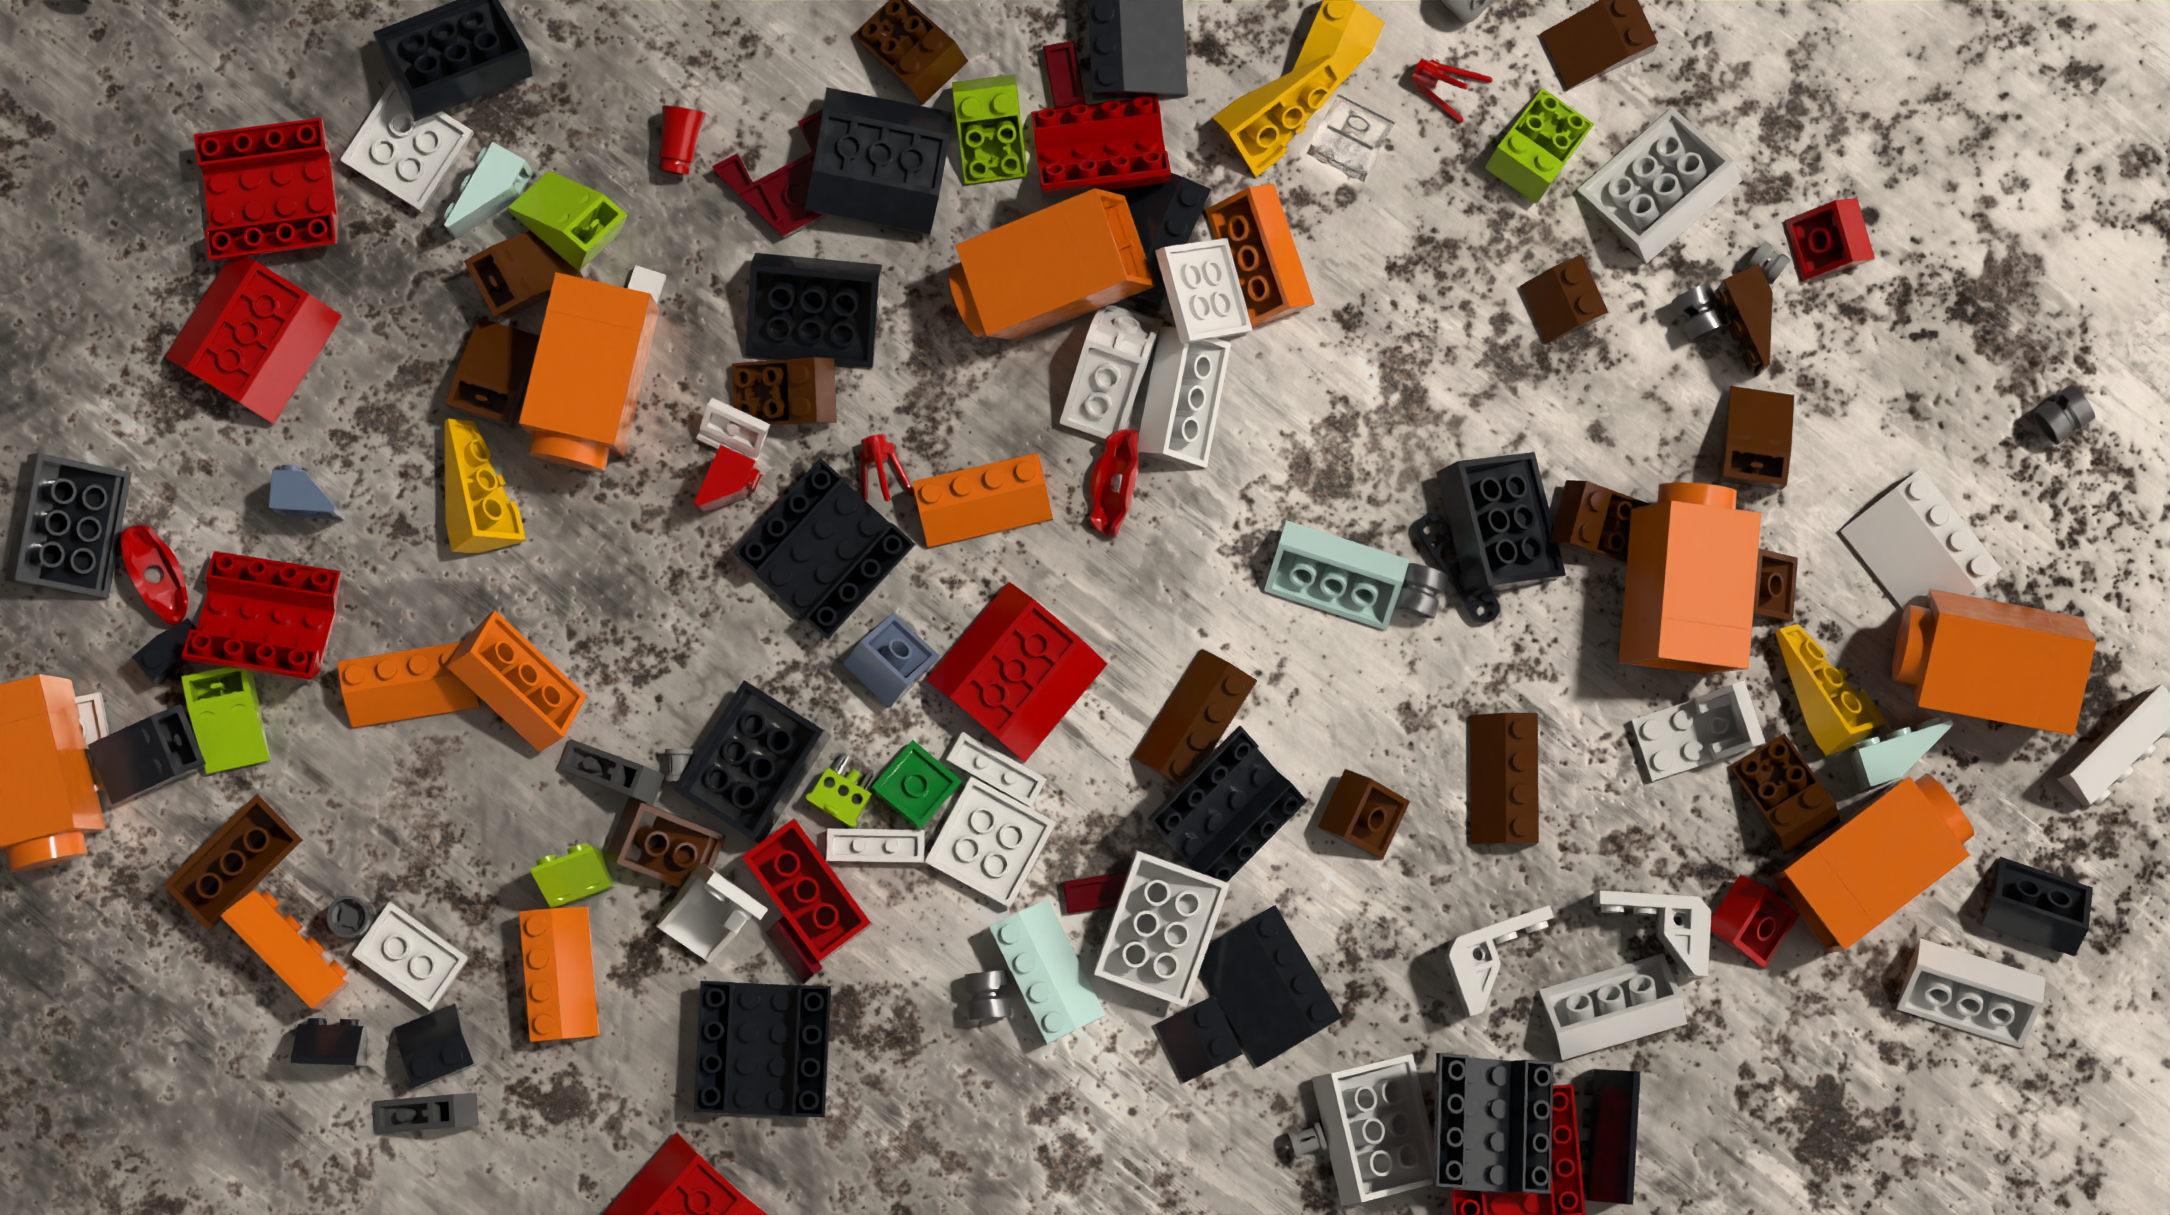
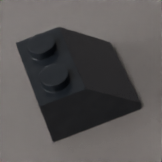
(1199, 1039)
(330, 1043)
(435, 1046)

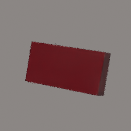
(1064, 74)
(1093, 892)
(794, 950)

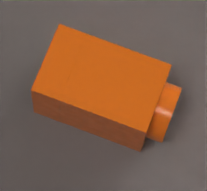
(1049, 267)
(587, 372)
(1690, 581)
(1995, 660)
(44, 775)
(1876, 860)

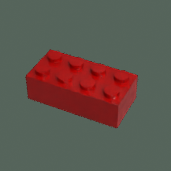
(807, 890)

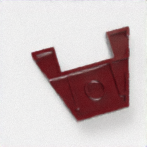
(783, 193)

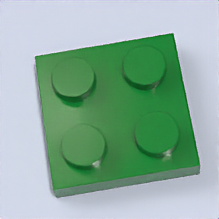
(916, 785)

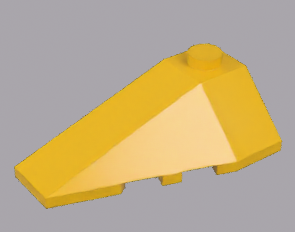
(1342, 31)
(1270, 116)
(475, 502)
(1830, 705)

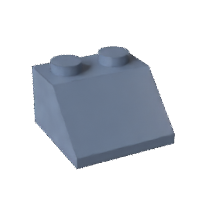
(299, 495)
(891, 660)

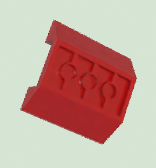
(1100, 146)
(268, 188)
(254, 336)
(265, 616)
(1017, 671)
(1566, 1174)
(682, 1184)

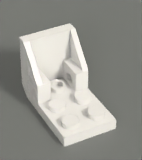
(1110, 370)
(1698, 731)
(708, 913)
(1685, 942)
(1476, 978)

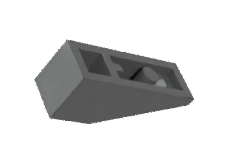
(611, 771)
(426, 1113)

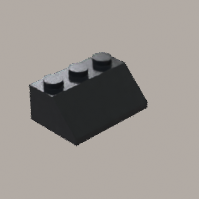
(2038, 906)

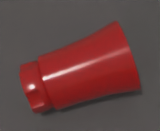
(679, 138)

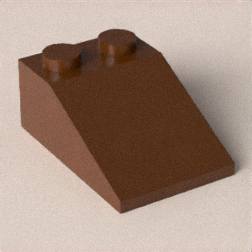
(1599, 40)
(662, 843)

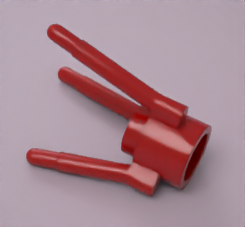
(1429, 74)
(876, 452)

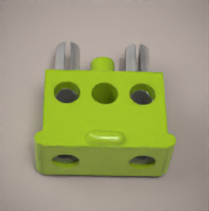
(837, 806)

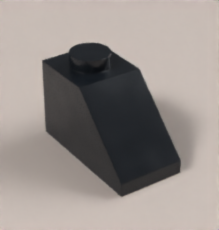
(164, 652)

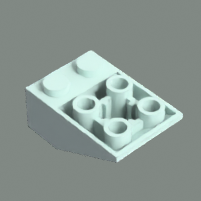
(492, 188)
(1888, 760)

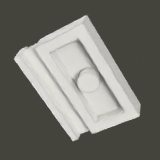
(732, 429)

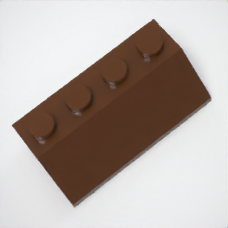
(1195, 717)
(1504, 779)
(233, 861)

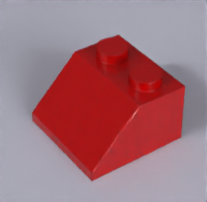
(1830, 239)
(728, 480)
(1753, 920)

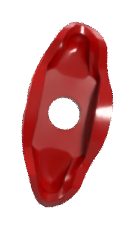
(1108, 505)
(145, 549)

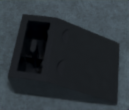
(147, 754)

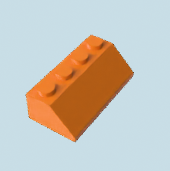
(1262, 253)
(982, 500)
(517, 681)
(403, 686)
(286, 949)
(559, 973)

